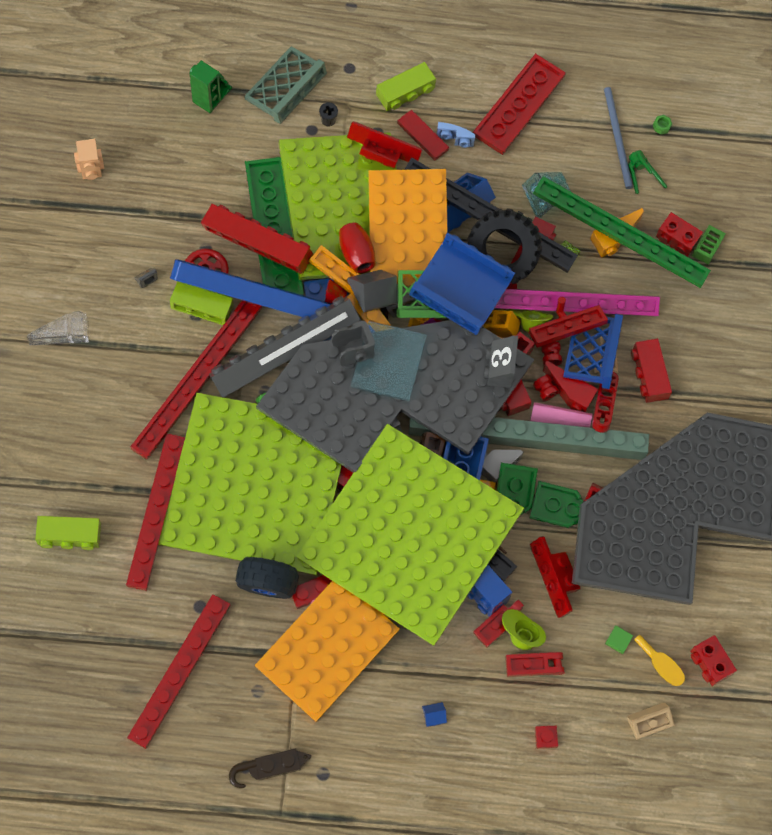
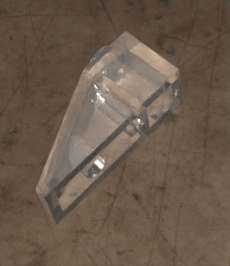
(66, 329)

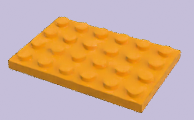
(407, 218)
(326, 649)

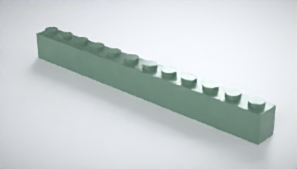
(559, 438)

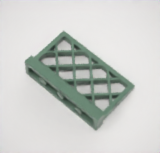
(297, 90)

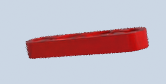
(605, 401)

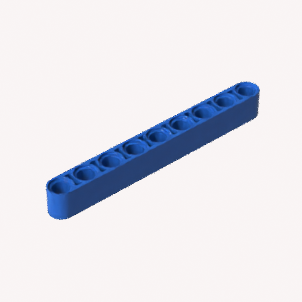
(245, 289)

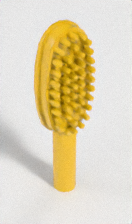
(662, 663)

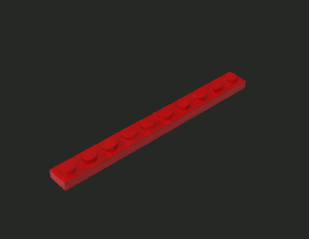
(195, 379)

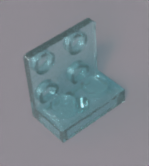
(538, 205)

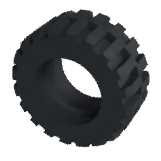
(521, 226)

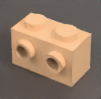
(88, 159)

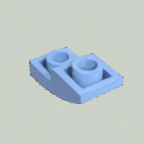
(462, 136)

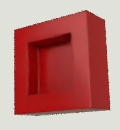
(546, 737)

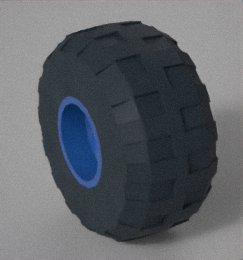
(267, 577)

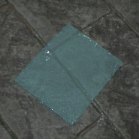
(394, 364)

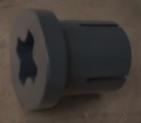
(328, 109)

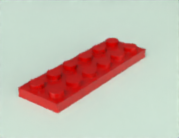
(519, 104)

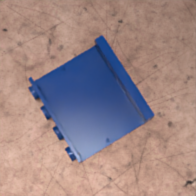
(462, 283)

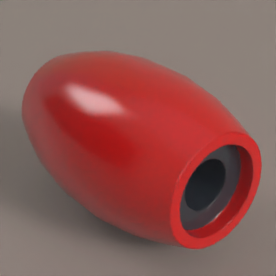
(357, 247)

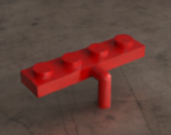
(567, 324)

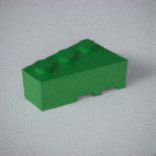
(207, 86)

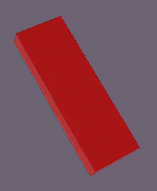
(423, 135)

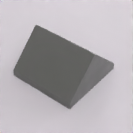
(374, 289)

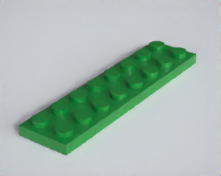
(271, 209)

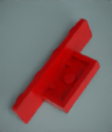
(381, 146)
(556, 574)

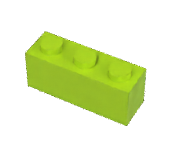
(406, 86)
(201, 303)
(68, 532)

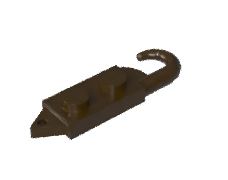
(270, 766)

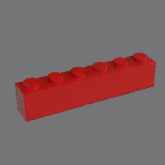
(257, 238)

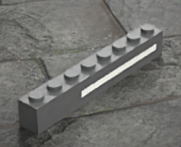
(283, 347)

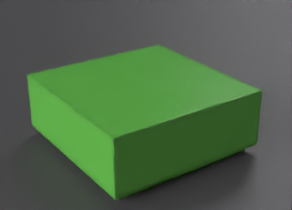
(619, 639)

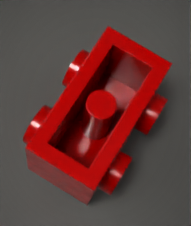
(679, 234)
(712, 661)

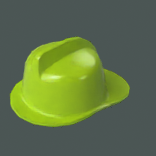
(531, 318)
(522, 630)

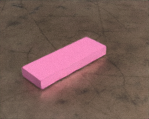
(558, 415)

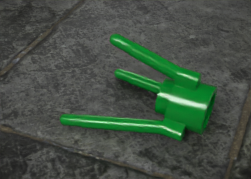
(640, 162)

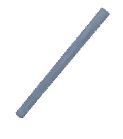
(618, 138)

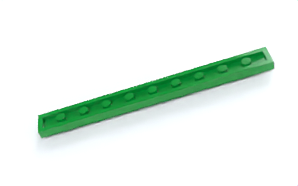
(621, 232)

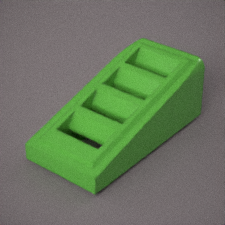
(703, 255)

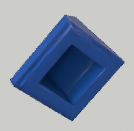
(434, 714)

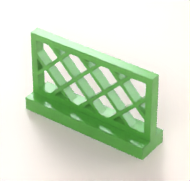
(413, 311)

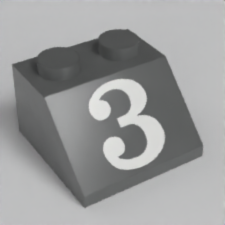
(501, 362)

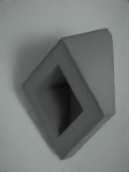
(146, 277)

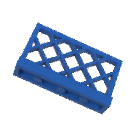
(608, 355)

